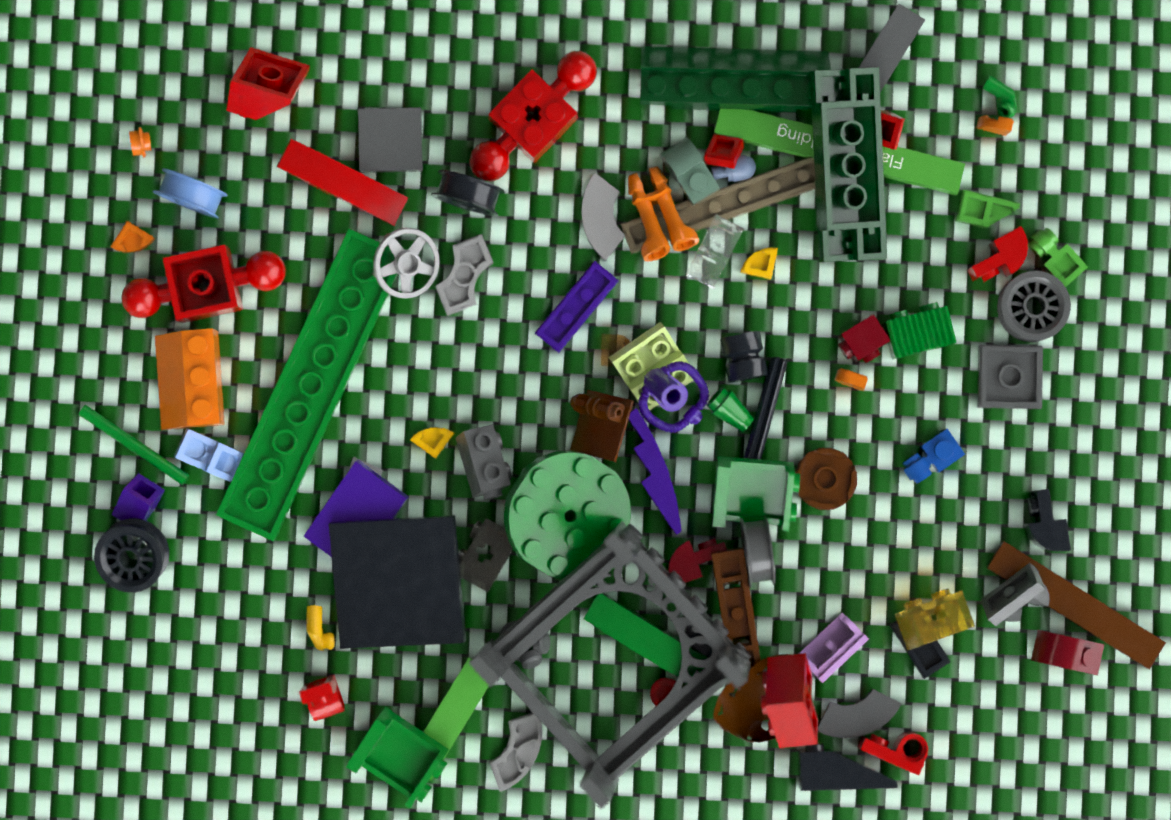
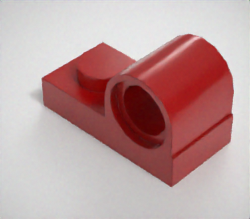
(322, 698)
(878, 747)

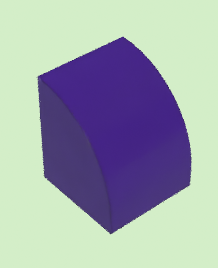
(138, 499)

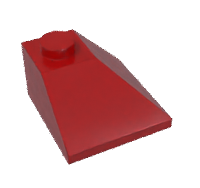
(264, 84)

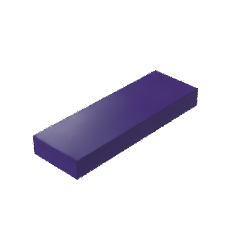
(576, 307)

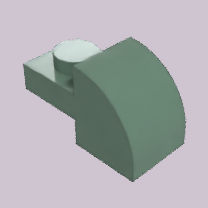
(689, 171)

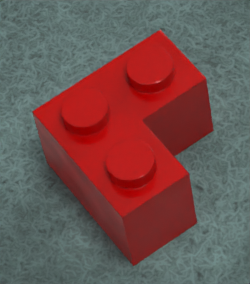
(789, 701)

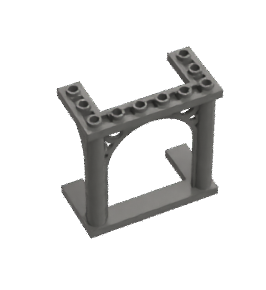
(726, 664)

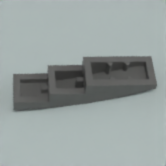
(893, 42)

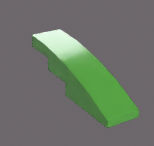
(456, 707)

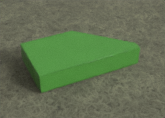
(982, 209)

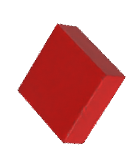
(724, 151)

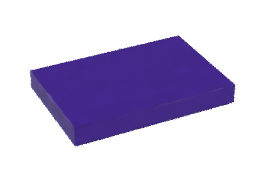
(358, 497)

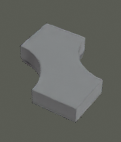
(459, 287)

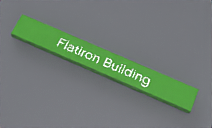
(797, 140)

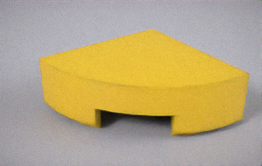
(760, 263)
(432, 440)

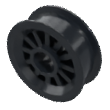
(468, 193)
(114, 546)

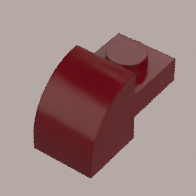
(686, 561)
(1067, 652)

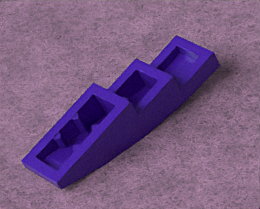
(659, 483)

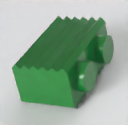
(919, 331)

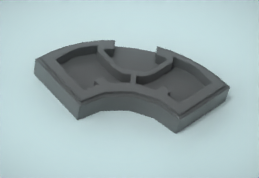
(858, 718)

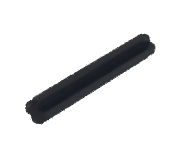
(766, 408)

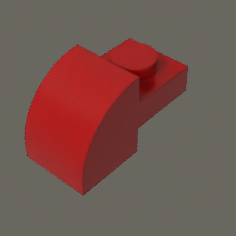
(1008, 253)

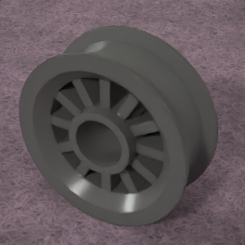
(1061, 310)
(758, 550)

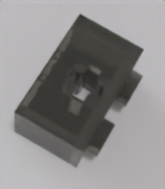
(485, 573)

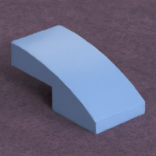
(208, 455)

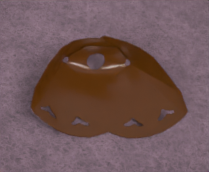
(743, 712)

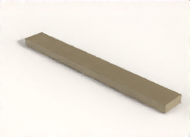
(733, 200)

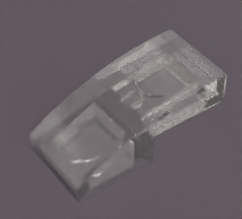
(714, 251)

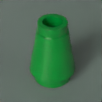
(729, 408)

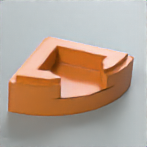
(1001, 126)
(131, 239)

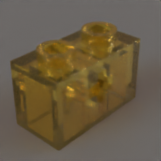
(951, 616)

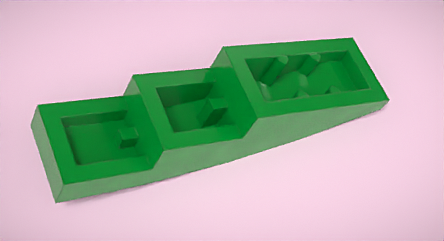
(639, 634)

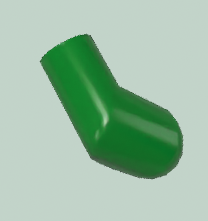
(1004, 97)

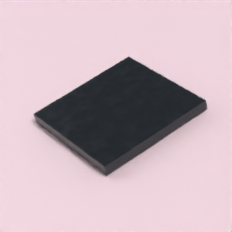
(397, 582)

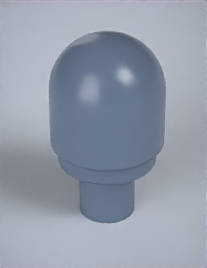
(744, 170)

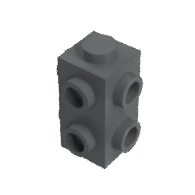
(484, 462)

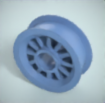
(190, 193)

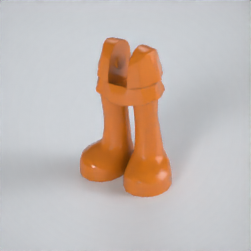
(656, 244)

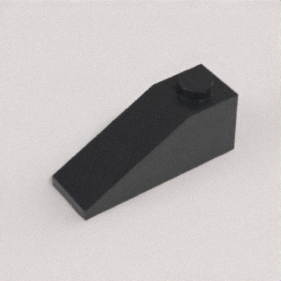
(832, 771)

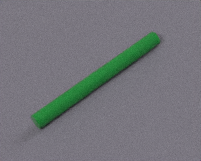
(133, 444)

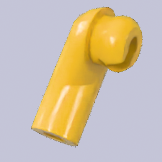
(314, 629)

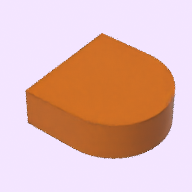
(851, 379)

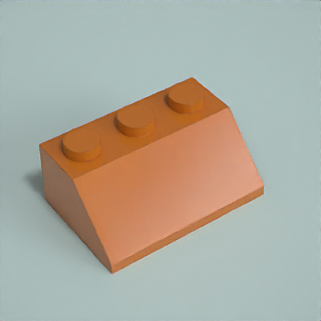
(189, 379)

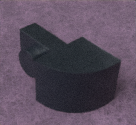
(1046, 532)

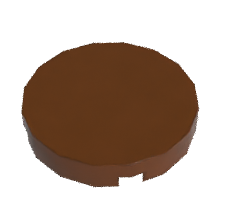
(826, 478)

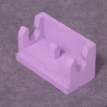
(833, 647)

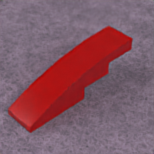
(342, 182)

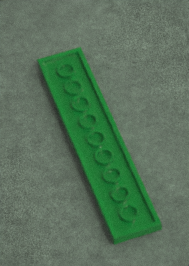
(308, 389)

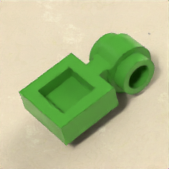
(1061, 263)

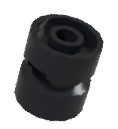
(743, 356)

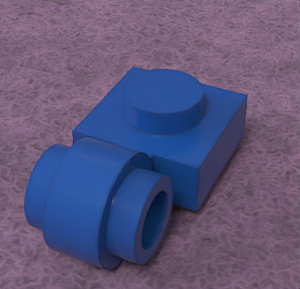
(939, 452)

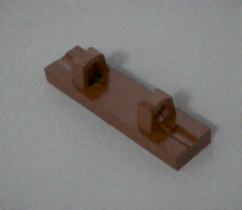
(736, 602)

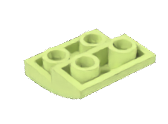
(646, 352)

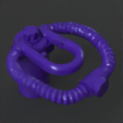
(672, 395)

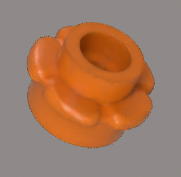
(140, 142)

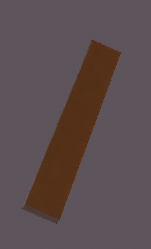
(1083, 608)

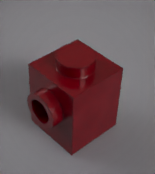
(863, 340)

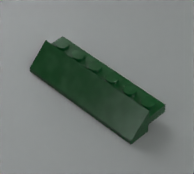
(729, 78)
(848, 164)

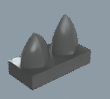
(1007, 599)

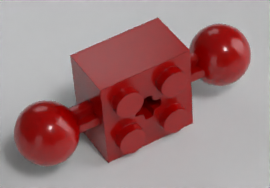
(575, 73)
(184, 272)

